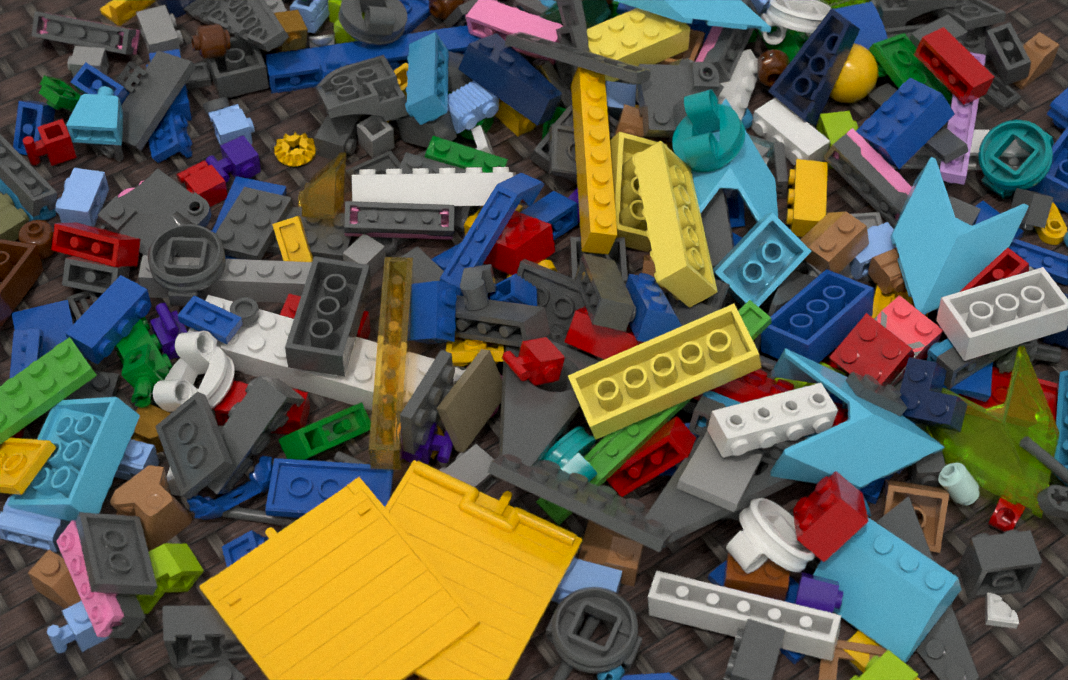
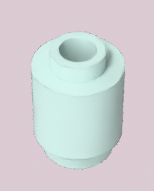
(959, 484)

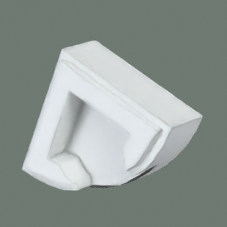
(999, 613)

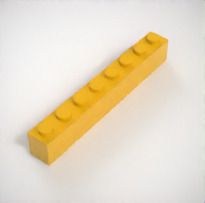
(593, 162)

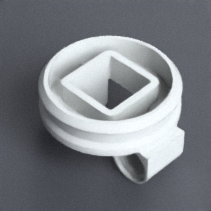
(794, 15)
(198, 356)
(768, 534)

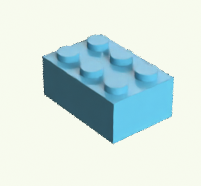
(761, 260)

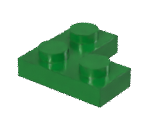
(59, 93)

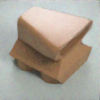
(151, 500)

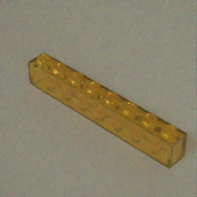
(391, 364)

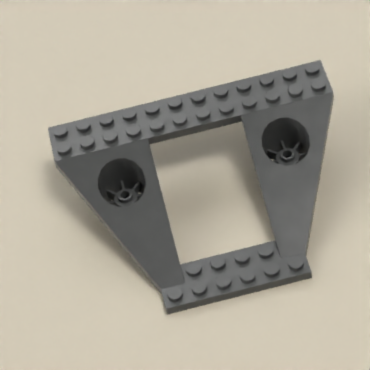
(541, 413)

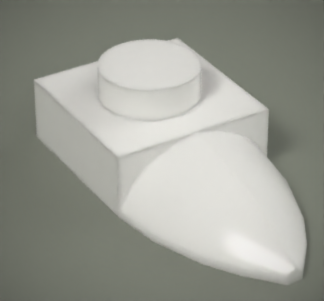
(318, 41)

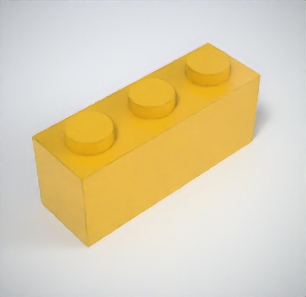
(807, 195)

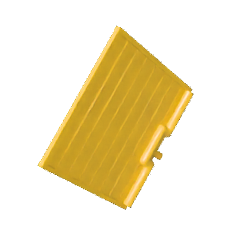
(492, 557)
(340, 596)

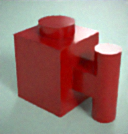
(54, 142)
(205, 182)
(536, 361)

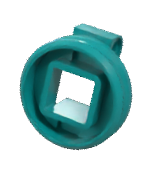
(705, 115)
(1028, 136)
(570, 452)

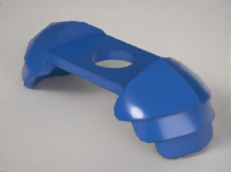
(260, 478)

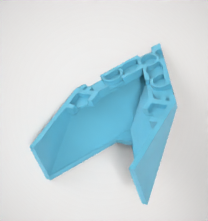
(714, 12)
(745, 174)
(939, 250)
(861, 449)

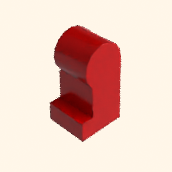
(1006, 515)

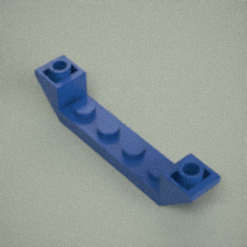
(490, 225)

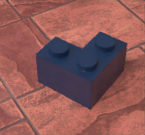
(923, 396)

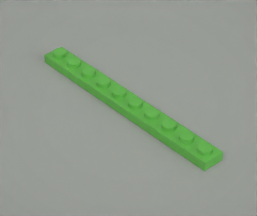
(623, 443)

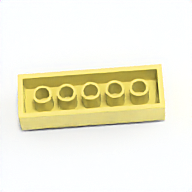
(674, 225)
(665, 371)

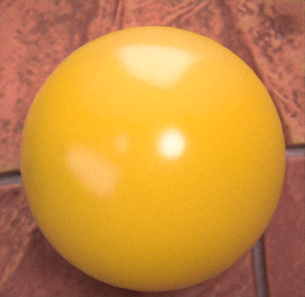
(856, 76)

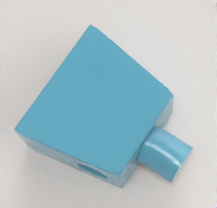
(97, 119)

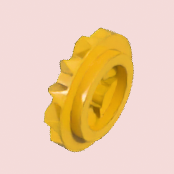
(297, 156)

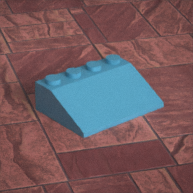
(81, 469)
(889, 588)

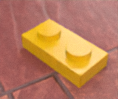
(292, 240)

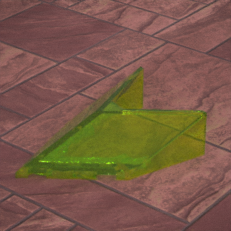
(993, 435)

